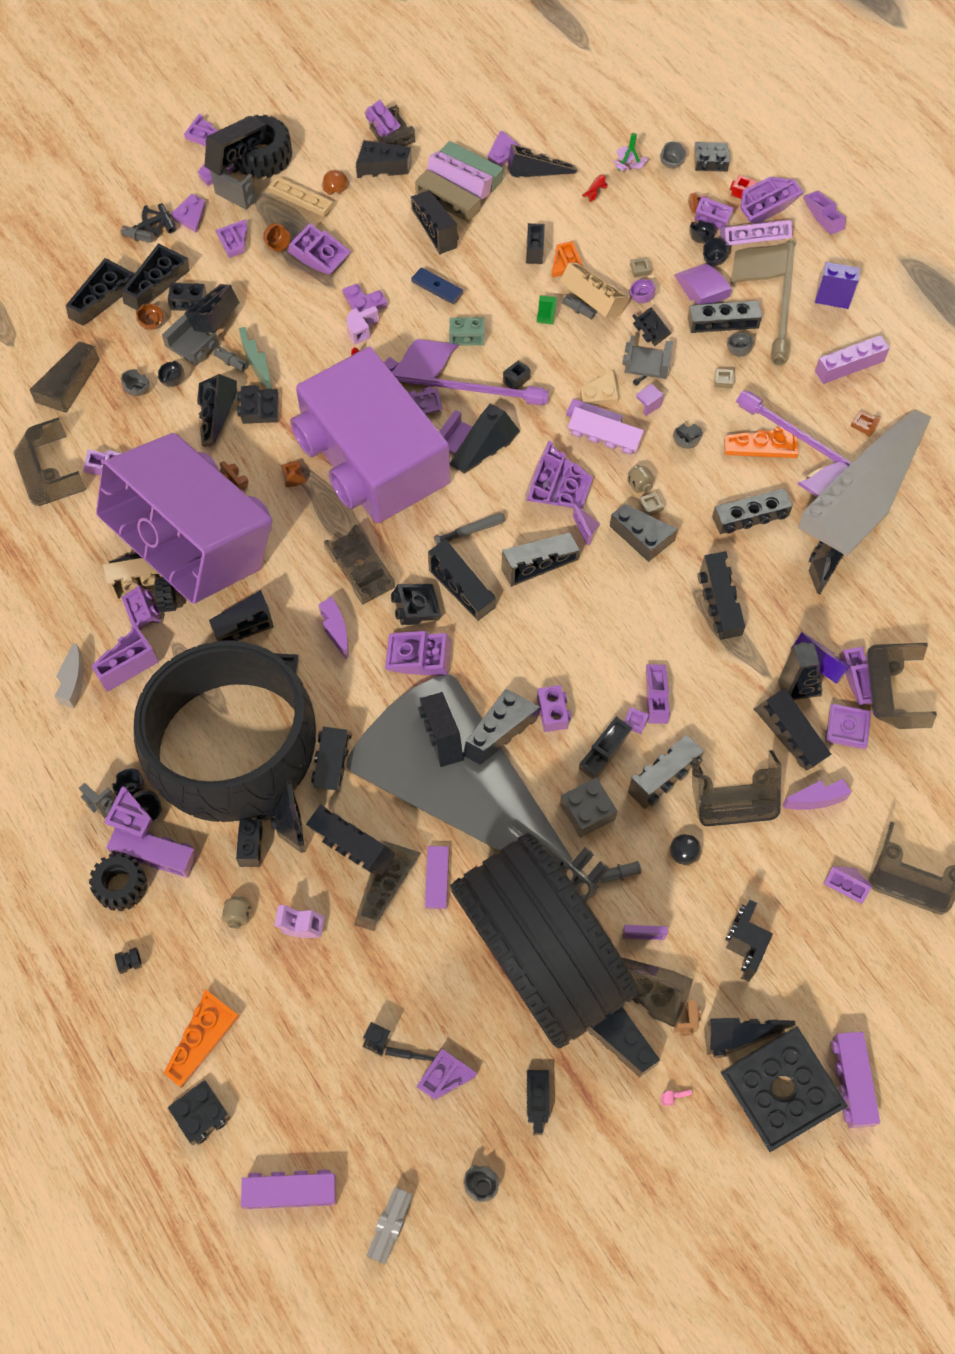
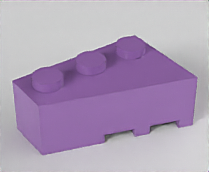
(125, 660)

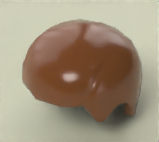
(334, 182)
(276, 237)
(149, 316)

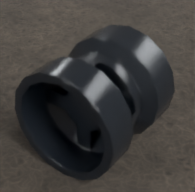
(128, 960)

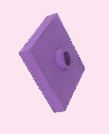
(848, 726)

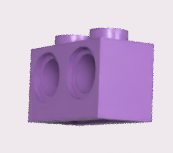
(713, 212)
(550, 708)

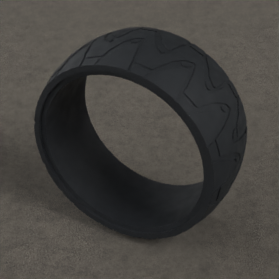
(205, 669)

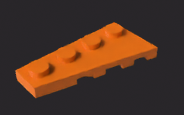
(763, 444)
(206, 1029)

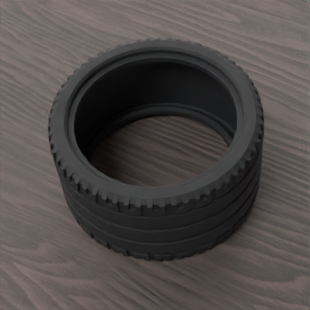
(545, 939)

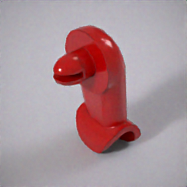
(598, 182)

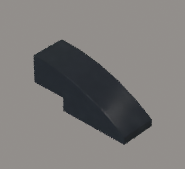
(605, 748)

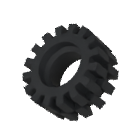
(165, 595)

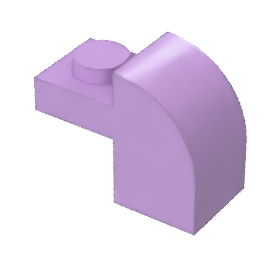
(359, 323)
(299, 923)

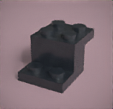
(748, 940)

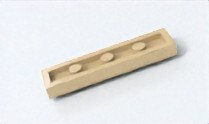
(300, 196)

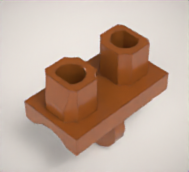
(231, 472)

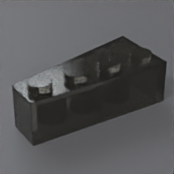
(383, 889)

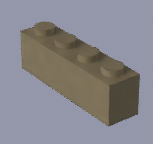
(449, 195)

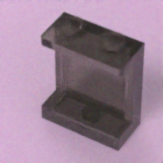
(402, 137)

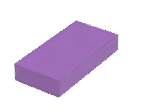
(645, 932)

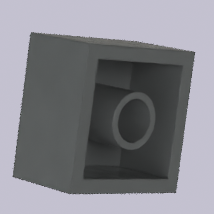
(588, 807)

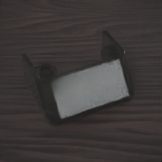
(46, 484)
(886, 661)
(738, 803)
(908, 882)

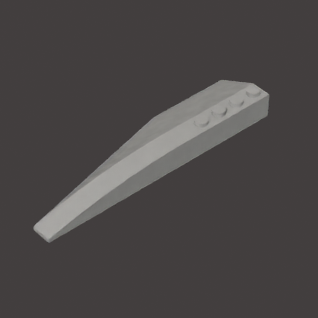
(866, 488)

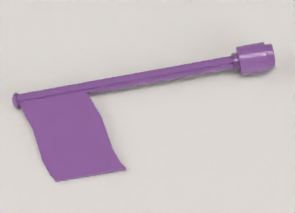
(427, 359)
(823, 478)

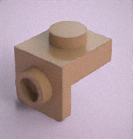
(693, 1015)

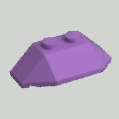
(768, 198)

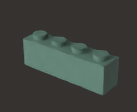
(471, 159)

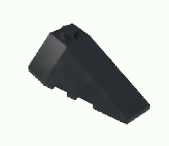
(527, 164)
(288, 820)

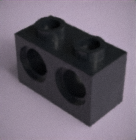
(535, 243)
(185, 295)
(249, 843)

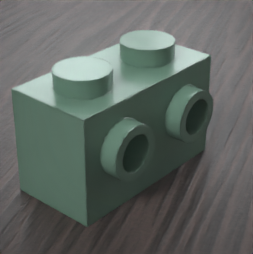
(466, 331)

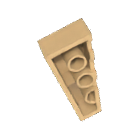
(594, 290)
(127, 575)

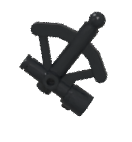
(162, 217)

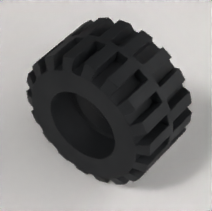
(107, 870)

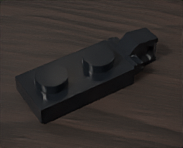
(538, 1099)

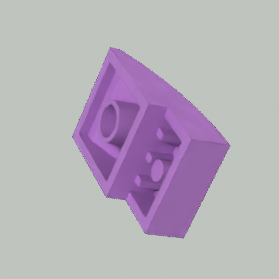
(318, 249)
(703, 284)
(418, 653)

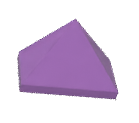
(585, 524)
(848, 882)

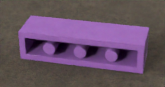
(852, 359)
(154, 852)
(855, 1080)
(288, 1191)

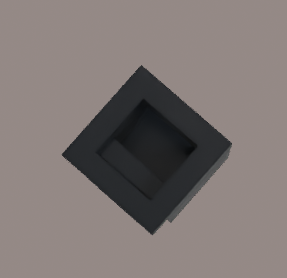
(516, 375)
(376, 1039)

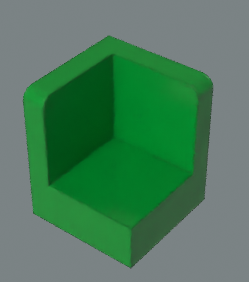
(546, 309)

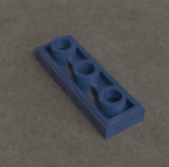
(437, 285)

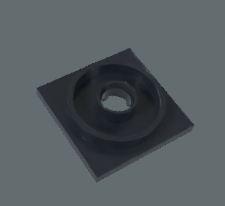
(776, 1117)

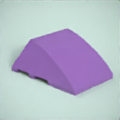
(558, 480)

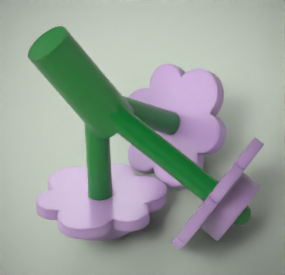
(626, 155)

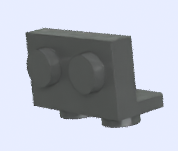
(100, 803)

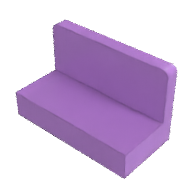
(455, 431)

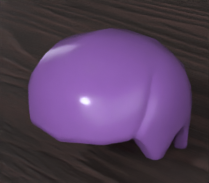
(642, 291)

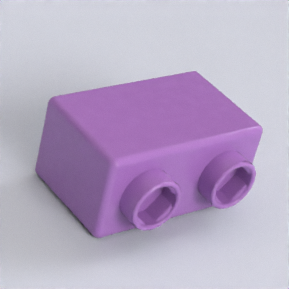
(372, 436)
(183, 516)

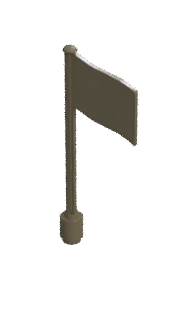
(764, 264)

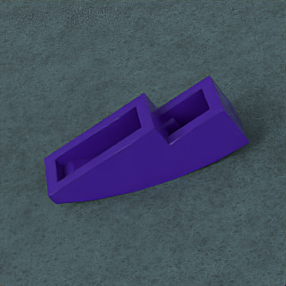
(830, 665)

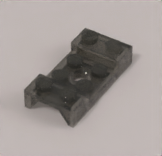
(368, 579)

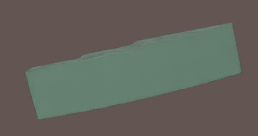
(256, 360)

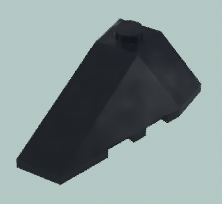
(215, 399)
(489, 434)
(730, 1035)

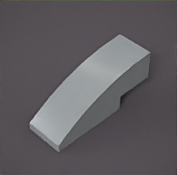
(70, 677)

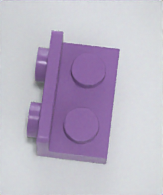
(381, 119)
(427, 400)
(141, 606)

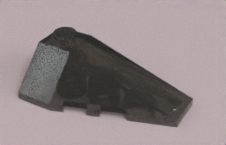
(660, 990)

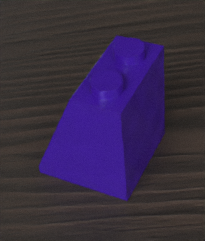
(837, 285)

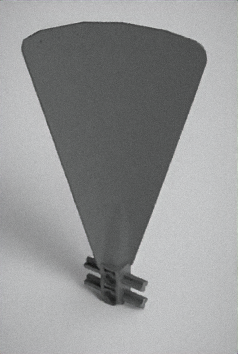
(476, 799)

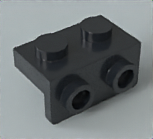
(652, 326)

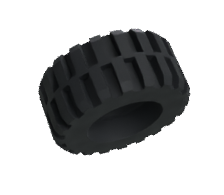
(270, 159)

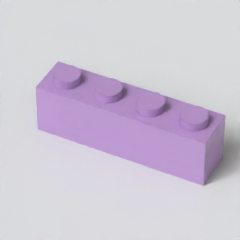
(460, 174)
(756, 232)
(605, 430)

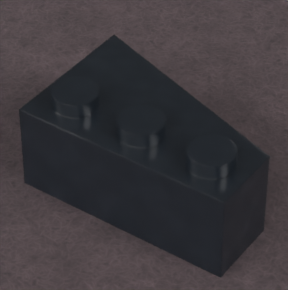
(213, 309)
(242, 619)
(442, 729)

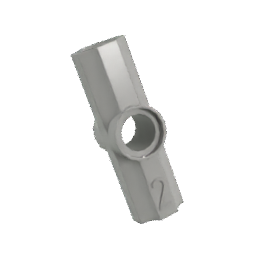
(389, 1225)

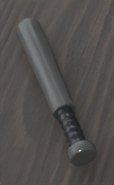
(476, 526)

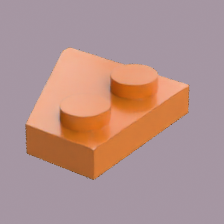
(564, 254)

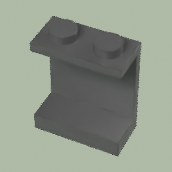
(233, 190)
(187, 343)
(647, 361)

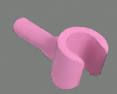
(668, 1097)

